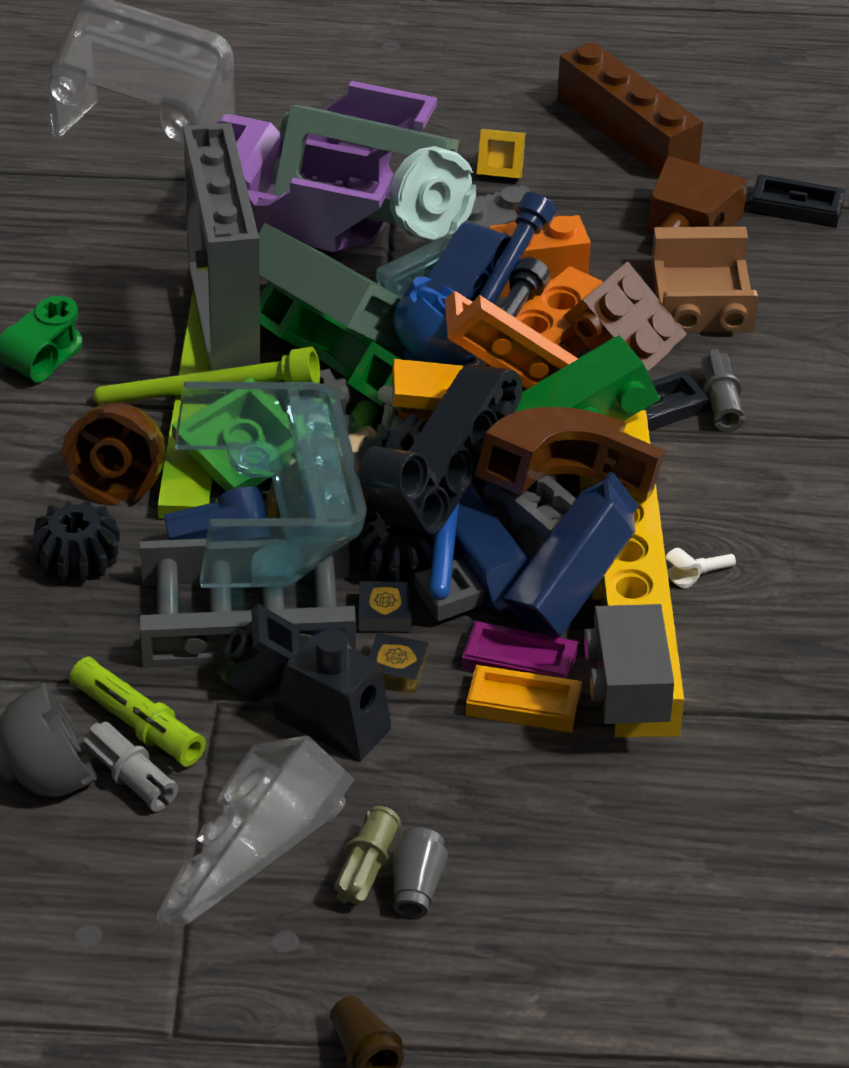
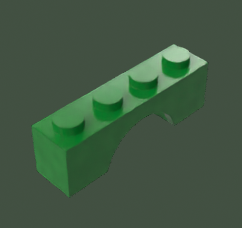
(350, 353)

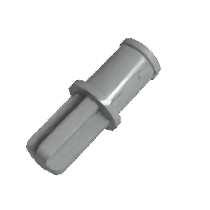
(130, 765)

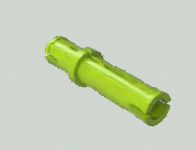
(177, 740)

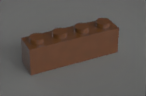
(627, 107)

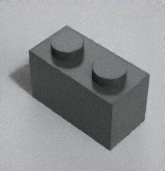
(632, 664)

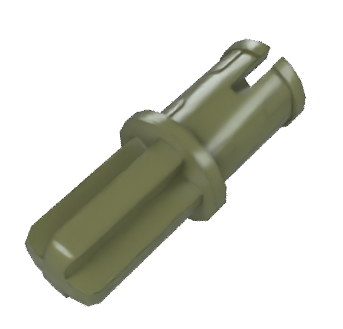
(367, 855)

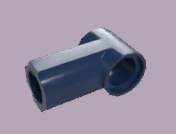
(233, 504)

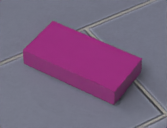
(519, 651)

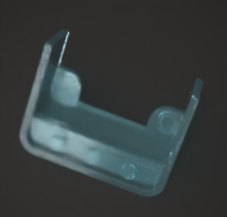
(304, 445)

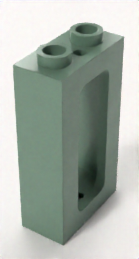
(309, 120)
(329, 286)

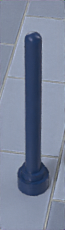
(533, 215)

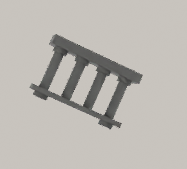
(200, 638)

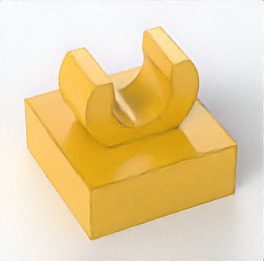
(501, 153)

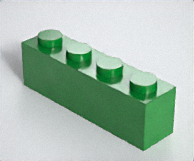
(602, 381)

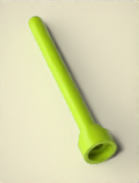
(299, 366)

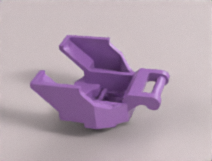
(318, 212)

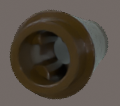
(365, 1036)

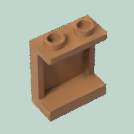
(704, 278)

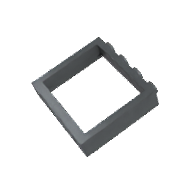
(225, 241)

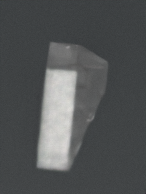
(269, 807)

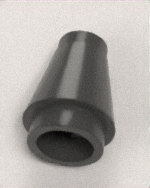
(417, 868)

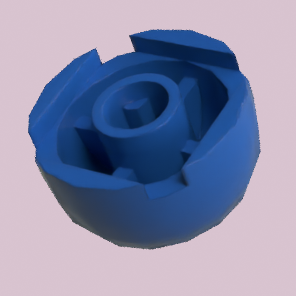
(423, 325)

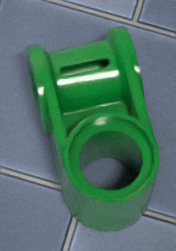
(42, 339)

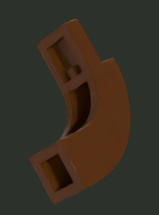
(566, 442)

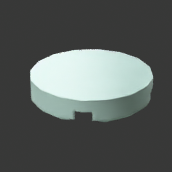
(432, 193)

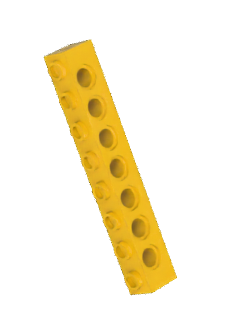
(640, 579)

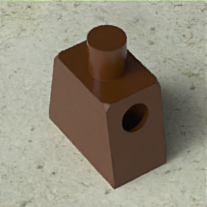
(696, 197)

